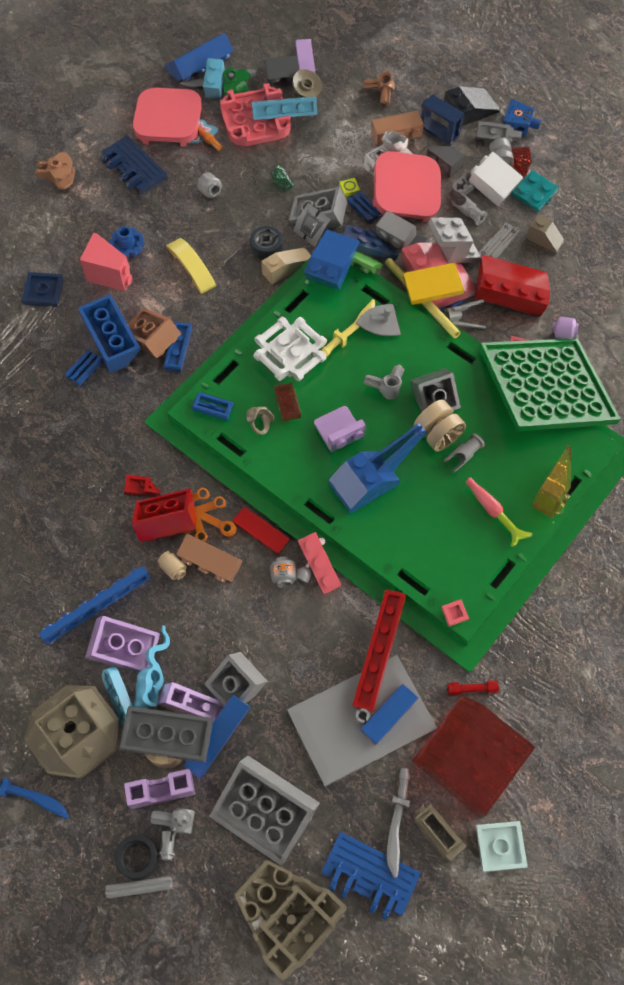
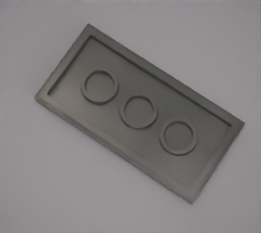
(166, 734)

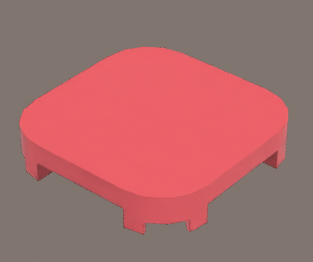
(167, 115)
(239, 121)
(407, 185)

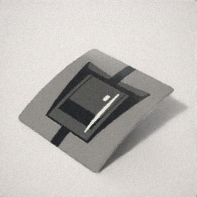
(311, 224)

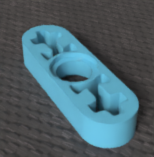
(116, 692)

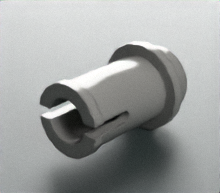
(167, 845)

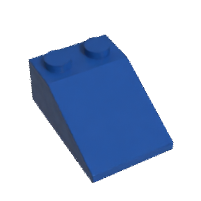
(331, 259)

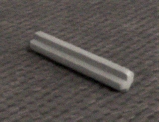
(138, 887)

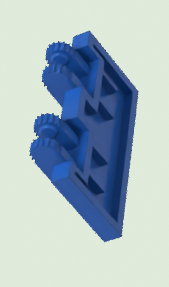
(371, 872)

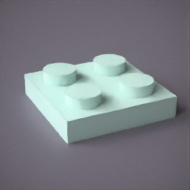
(501, 846)

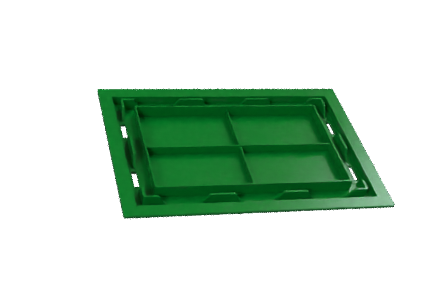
(432, 519)

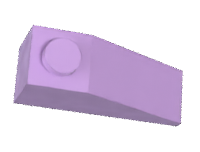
(189, 701)

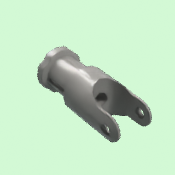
(470, 210)
(467, 450)

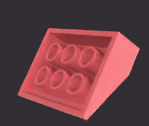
(428, 255)

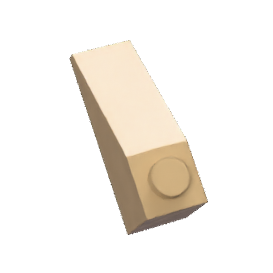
(283, 264)

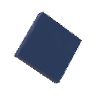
(42, 289)

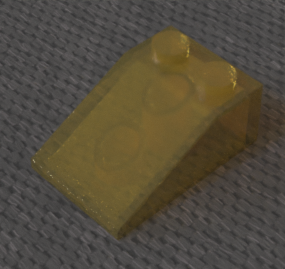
(553, 493)

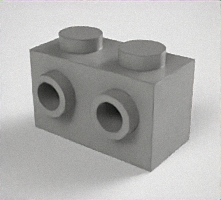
(395, 230)

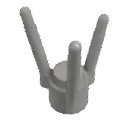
(455, 314)

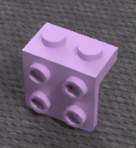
(339, 428)

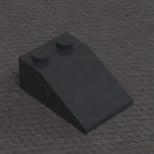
(473, 102)

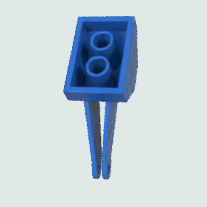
(367, 473)

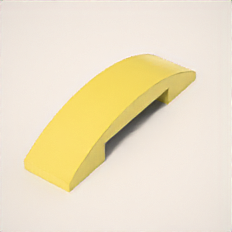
(193, 264)

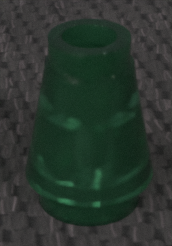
(281, 177)

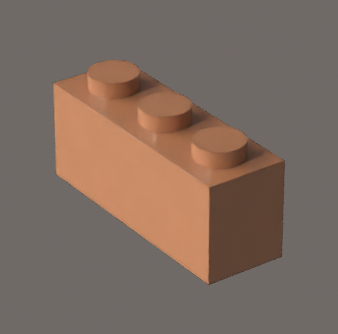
(405, 124)
(209, 558)

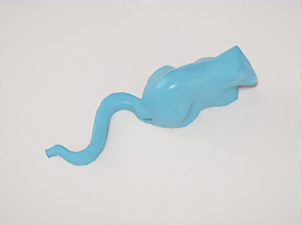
(150, 678)

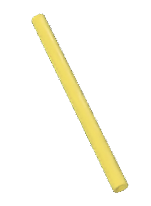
(430, 306)

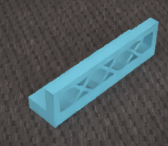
(284, 107)

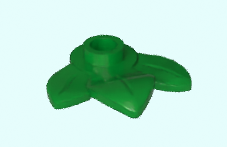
(238, 83)

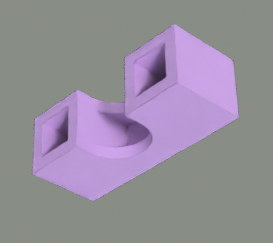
(150, 792)

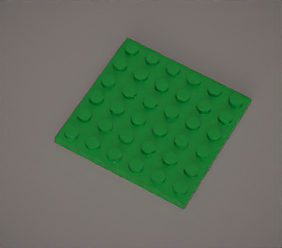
(548, 384)

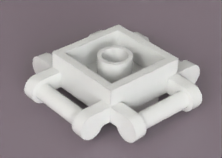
(290, 349)

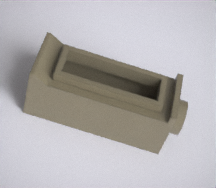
(448, 854)

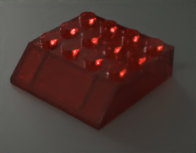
(473, 755)

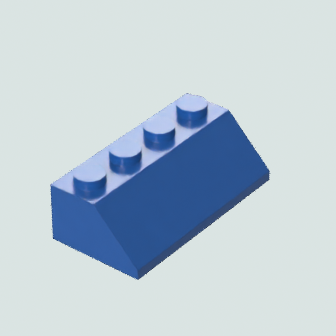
(196, 59)
(109, 332)

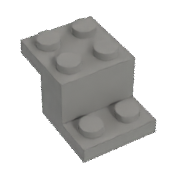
(454, 240)

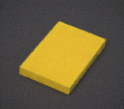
(433, 283)

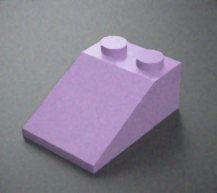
(120, 644)

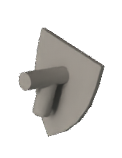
(380, 321)

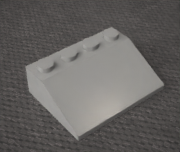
(264, 809)

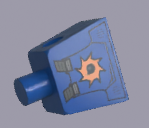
(521, 117)

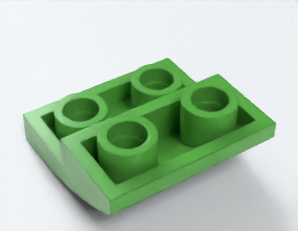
(366, 263)

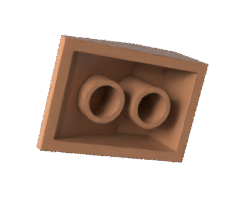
(153, 332)

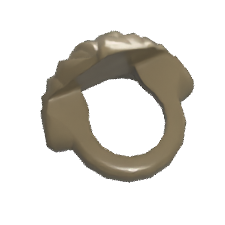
(266, 415)

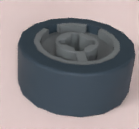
(265, 242)

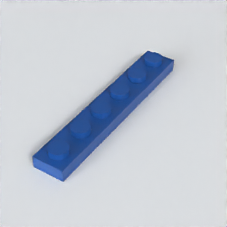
(98, 603)

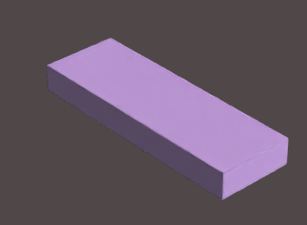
(305, 54)

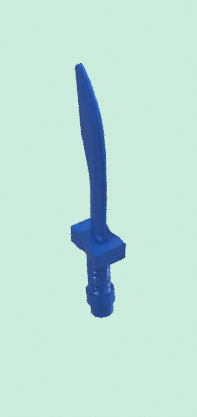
(42, 800)

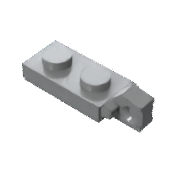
(492, 131)

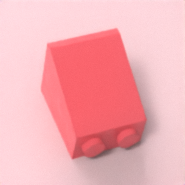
(105, 264)

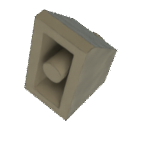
(545, 233)

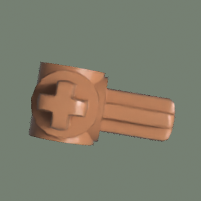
(383, 87)

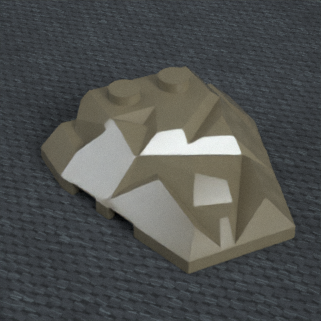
(287, 916)

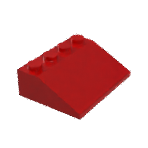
(512, 286)

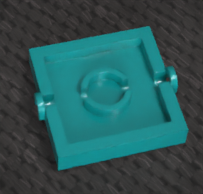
(535, 191)

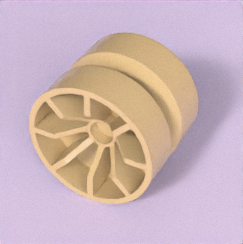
(441, 425)

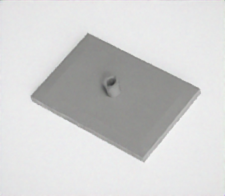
(333, 727)

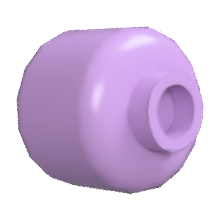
(565, 328)

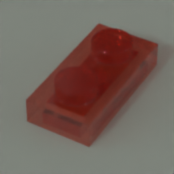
(287, 402)

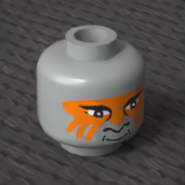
(283, 572)

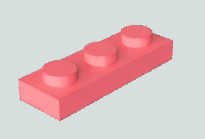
(319, 563)

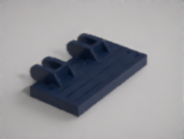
(133, 164)

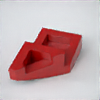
(140, 486)

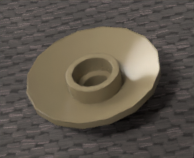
(310, 80)

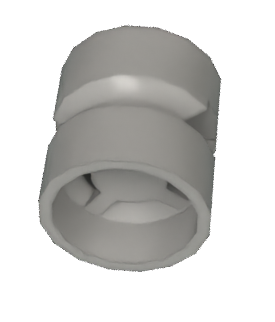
(503, 149)

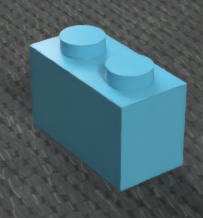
(214, 78)

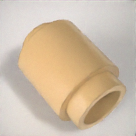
(172, 565)

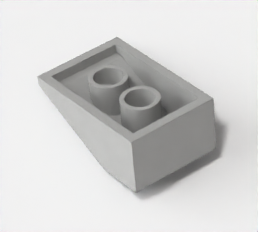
(329, 202)

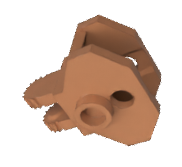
(57, 170)

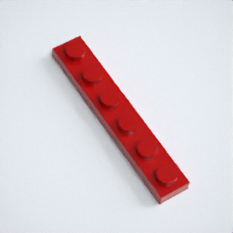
(379, 651)

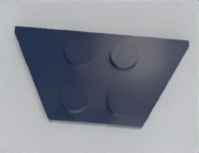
(370, 242)

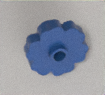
(127, 241)

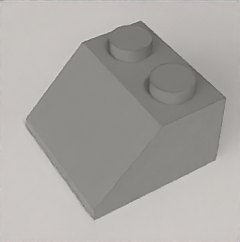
(237, 678)

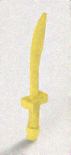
(342, 337)

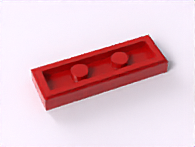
(261, 530)

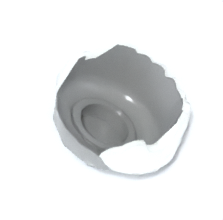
(394, 141)

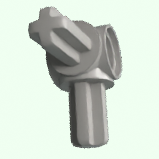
(389, 385)
(179, 821)

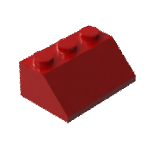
(164, 515)

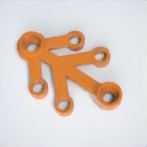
(200, 512)

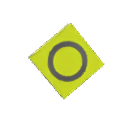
(349, 187)

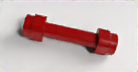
(455, 689)

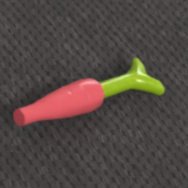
(495, 510)

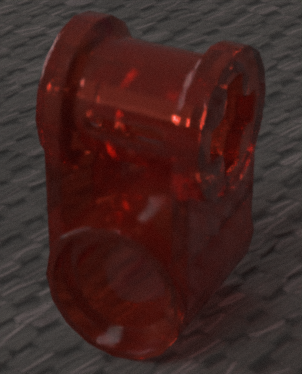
(522, 160)

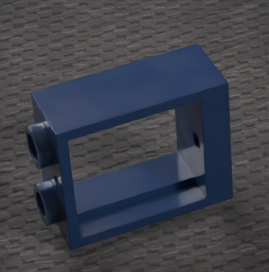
(446, 112)

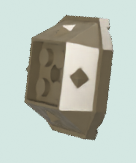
(86, 747)

